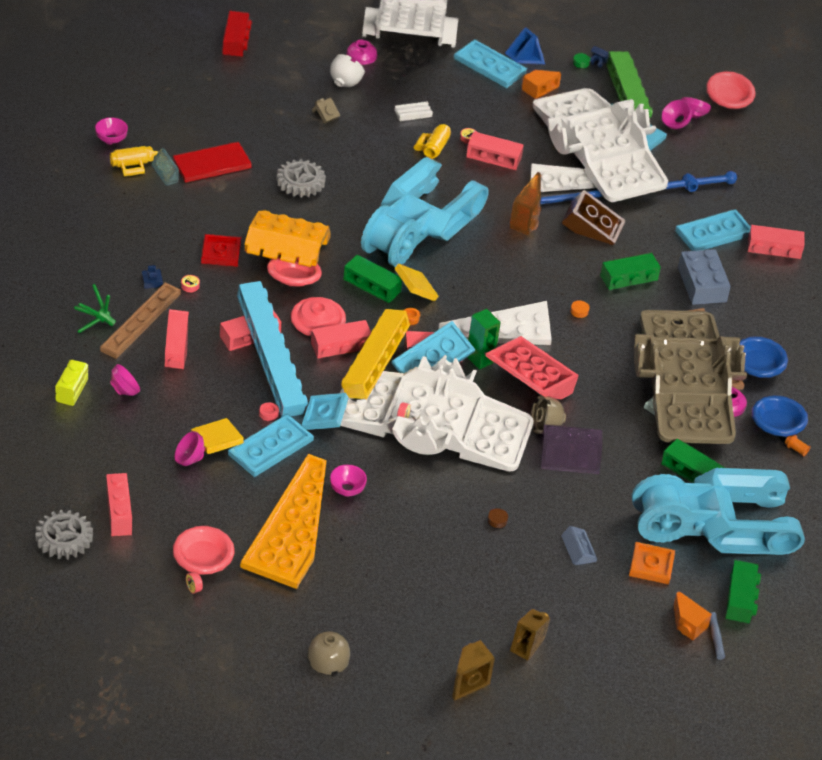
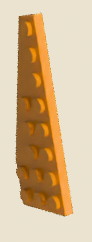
(289, 535)

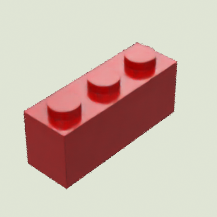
(237, 33)

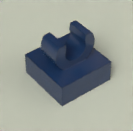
(600, 55)
(152, 277)

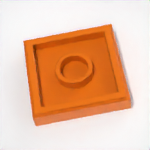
(652, 563)

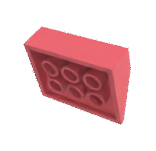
(535, 368)

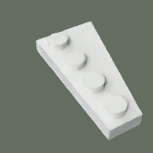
(561, 178)

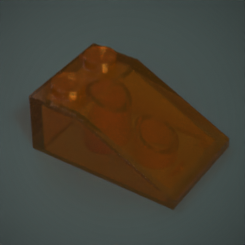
(527, 207)

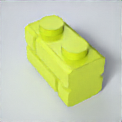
(71, 382)

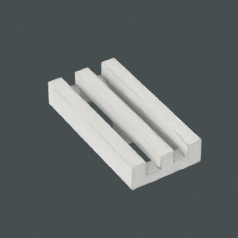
(413, 111)

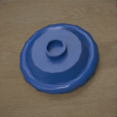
(764, 357)
(779, 415)

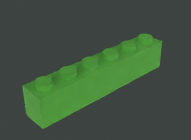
(626, 79)

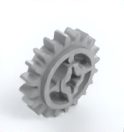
(301, 178)
(64, 536)

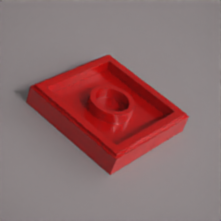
(221, 250)

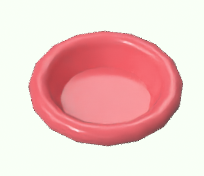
(730, 90)
(293, 274)
(316, 313)
(203, 550)

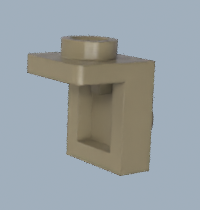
(326, 110)

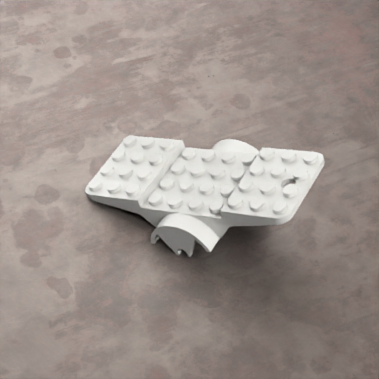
(412, 17)
(606, 141)
(444, 414)

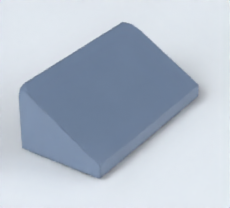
(578, 546)

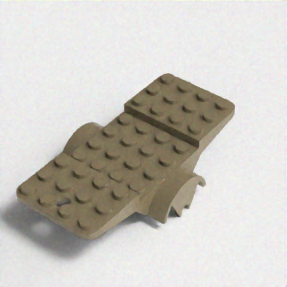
(689, 374)

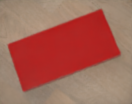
(212, 162)

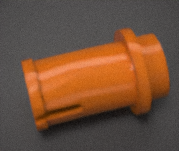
(797, 445)

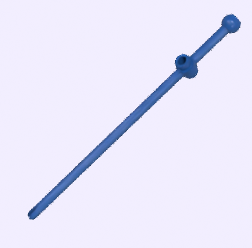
(688, 181)

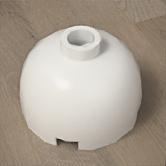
(346, 72)

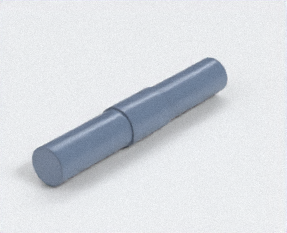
(716, 636)

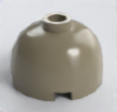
(547, 412)
(329, 652)

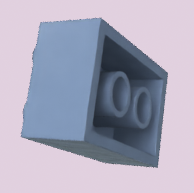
(704, 277)

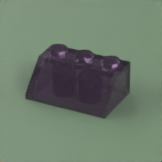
(571, 449)

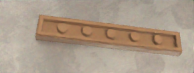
(140, 320)

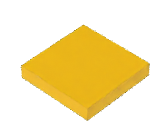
(416, 282)
(219, 435)

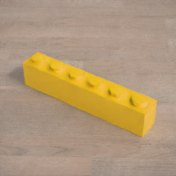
(375, 354)

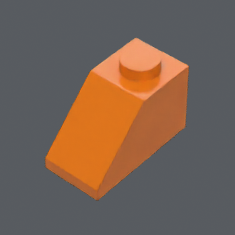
(540, 82)
(690, 617)

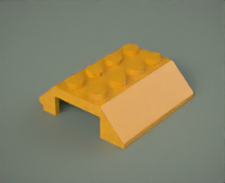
(286, 237)

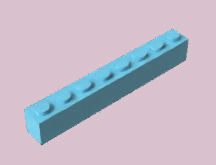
(271, 349)

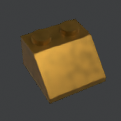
(473, 669)

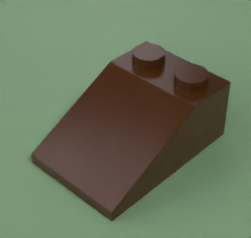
(593, 219)

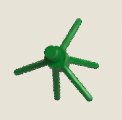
(101, 315)

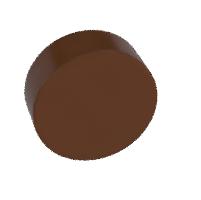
(498, 518)

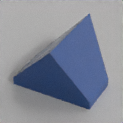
(526, 49)

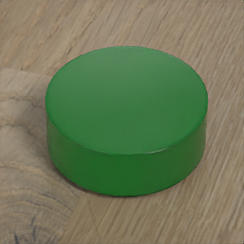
(581, 60)

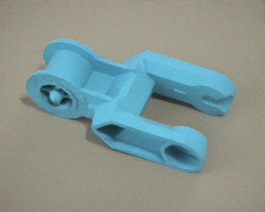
(408, 220)
(706, 509)

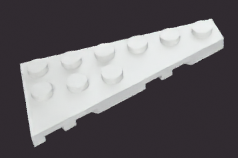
(525, 321)

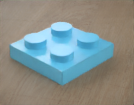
(325, 411)

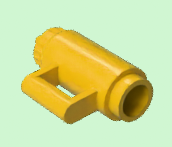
(435, 141)
(132, 156)

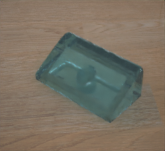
(165, 168)

